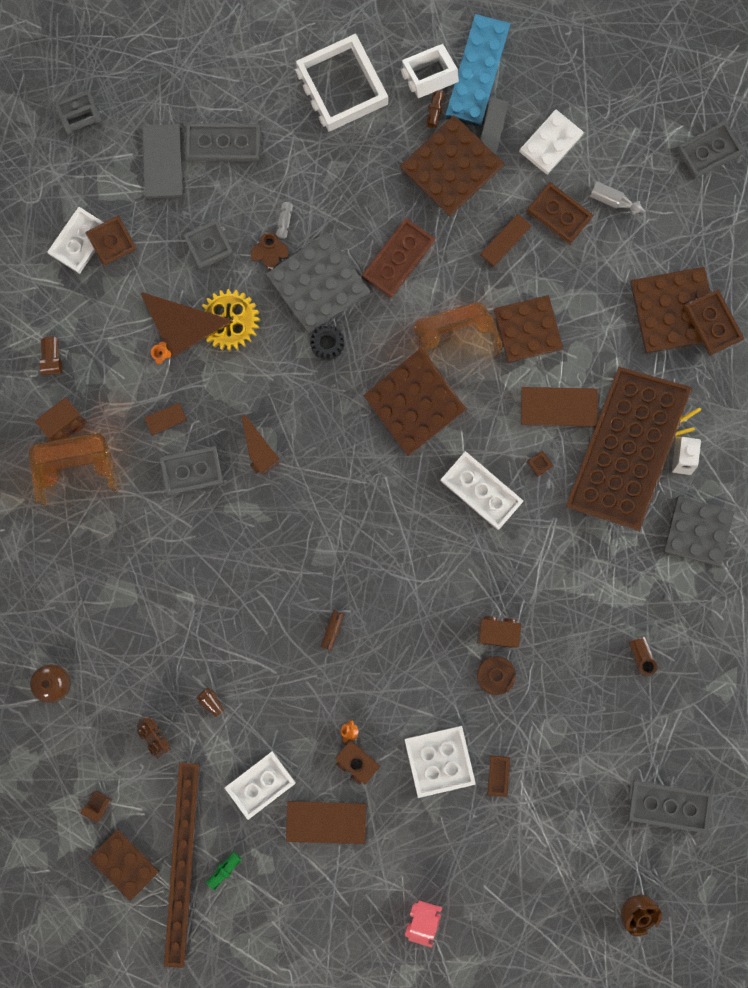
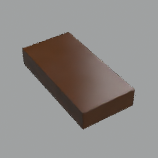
(165, 419)
(498, 776)

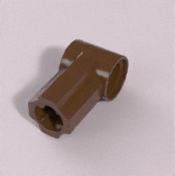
(50, 362)
(642, 654)

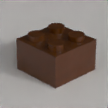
(61, 420)
(499, 633)

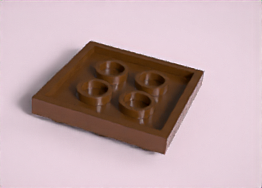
(528, 329)

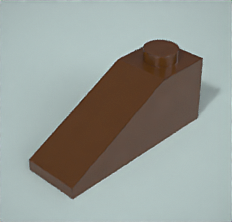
(259, 451)

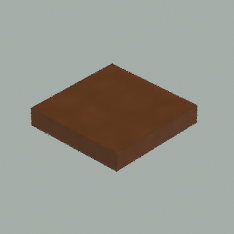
(110, 240)

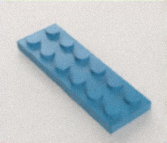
(478, 70)

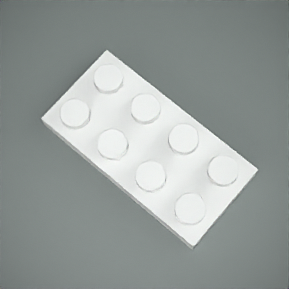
(481, 490)

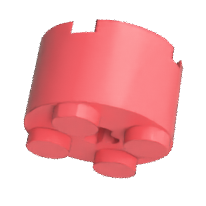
(424, 923)

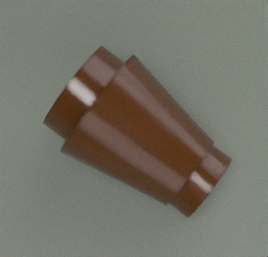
(210, 702)

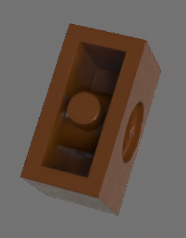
(368, 767)

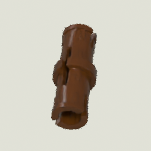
(435, 109)
(332, 630)

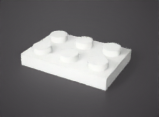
(551, 142)
(72, 244)
(260, 785)

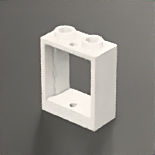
(433, 82)

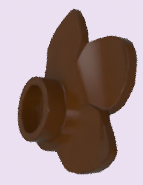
(269, 253)

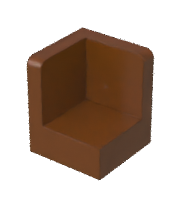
(96, 807)

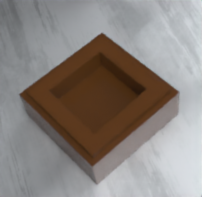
(539, 463)

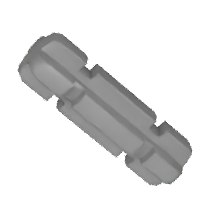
(284, 220)

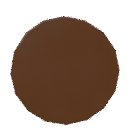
(496, 675)

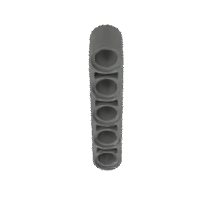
(494, 124)

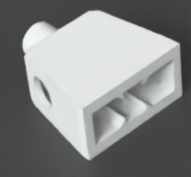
(686, 454)

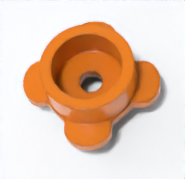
(155, 352)
(349, 731)

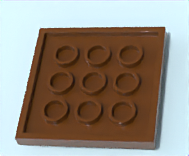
(452, 165)
(661, 310)
(415, 402)

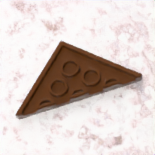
(182, 325)

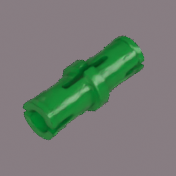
(223, 871)

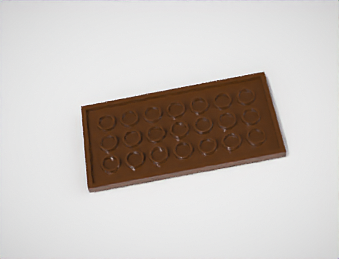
(629, 448)

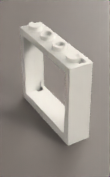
(357, 111)

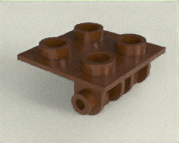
(146, 731)

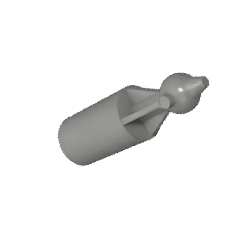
(614, 198)

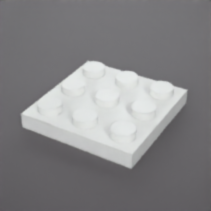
(440, 761)

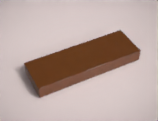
(505, 240)

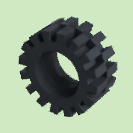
(327, 331)

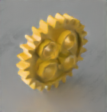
(246, 319)

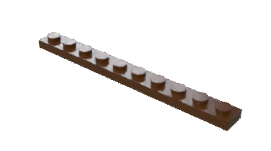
(181, 865)

